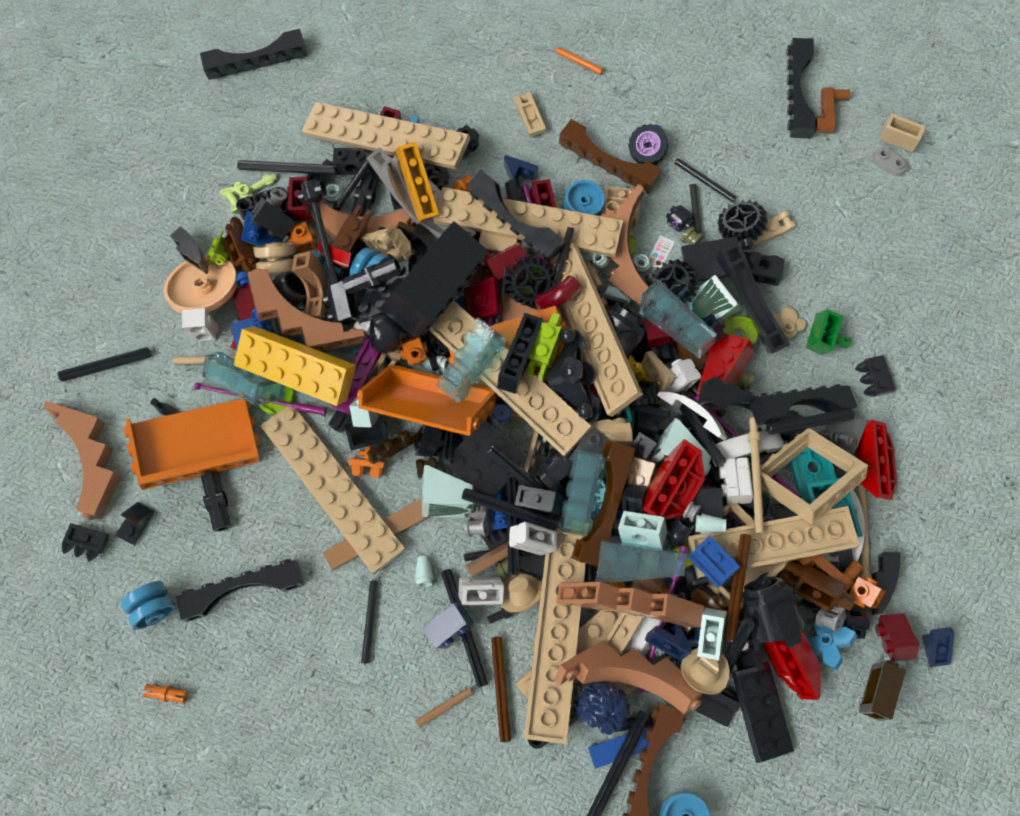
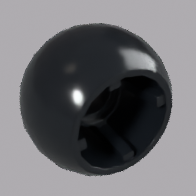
(291, 288)
(385, 333)

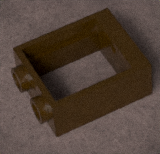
(882, 690)

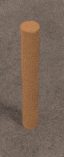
(444, 707)

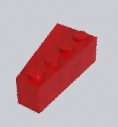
(727, 360)

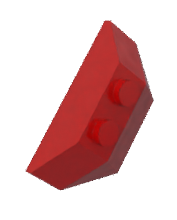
(878, 453)
(675, 482)
(796, 667)

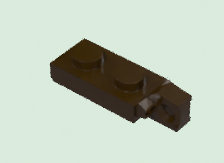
(392, 446)

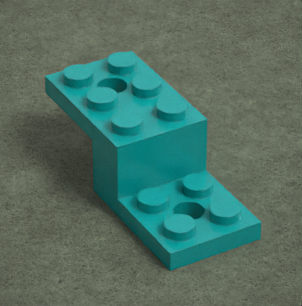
(812, 484)

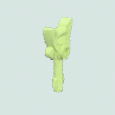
(244, 190)

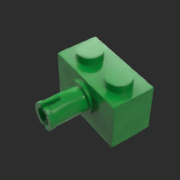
(826, 333)

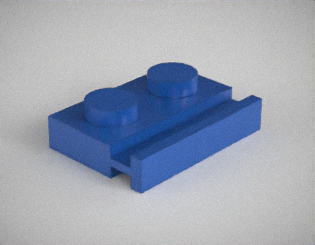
(713, 561)

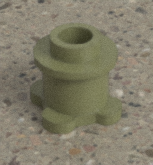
(502, 568)

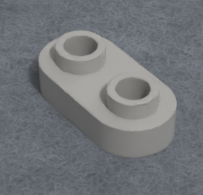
(889, 161)

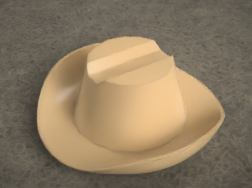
(521, 593)
(705, 674)

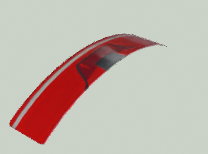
(338, 256)

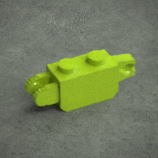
(545, 347)

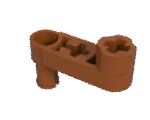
(826, 122)
(824, 566)

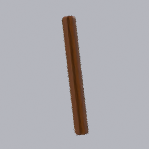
(737, 587)
(501, 690)

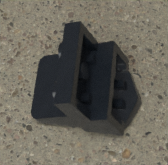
(431, 441)

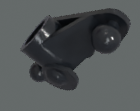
(574, 376)

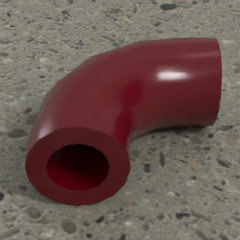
(558, 295)

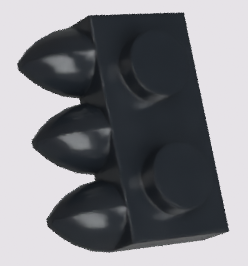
(877, 376)
(82, 540)

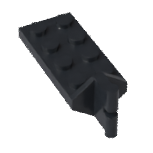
(761, 706)

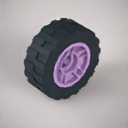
(648, 134)

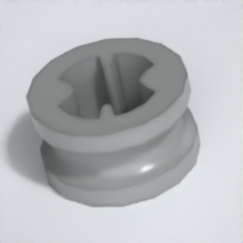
(691, 511)

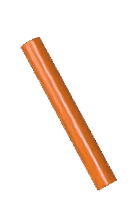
(597, 69)

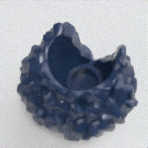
(603, 707)

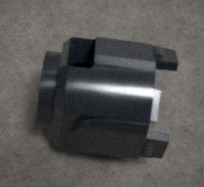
(627, 327)
(555, 471)
(774, 612)

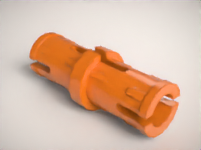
(165, 693)

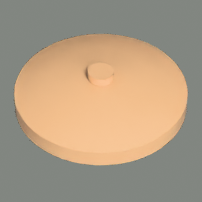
(193, 289)

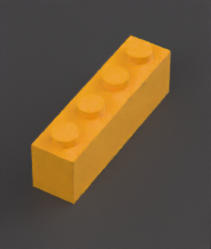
(417, 181)

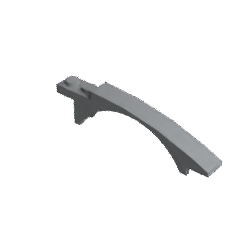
(390, 173)

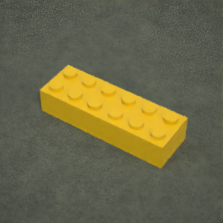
(294, 365)

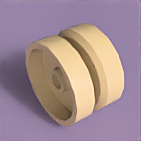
(275, 256)

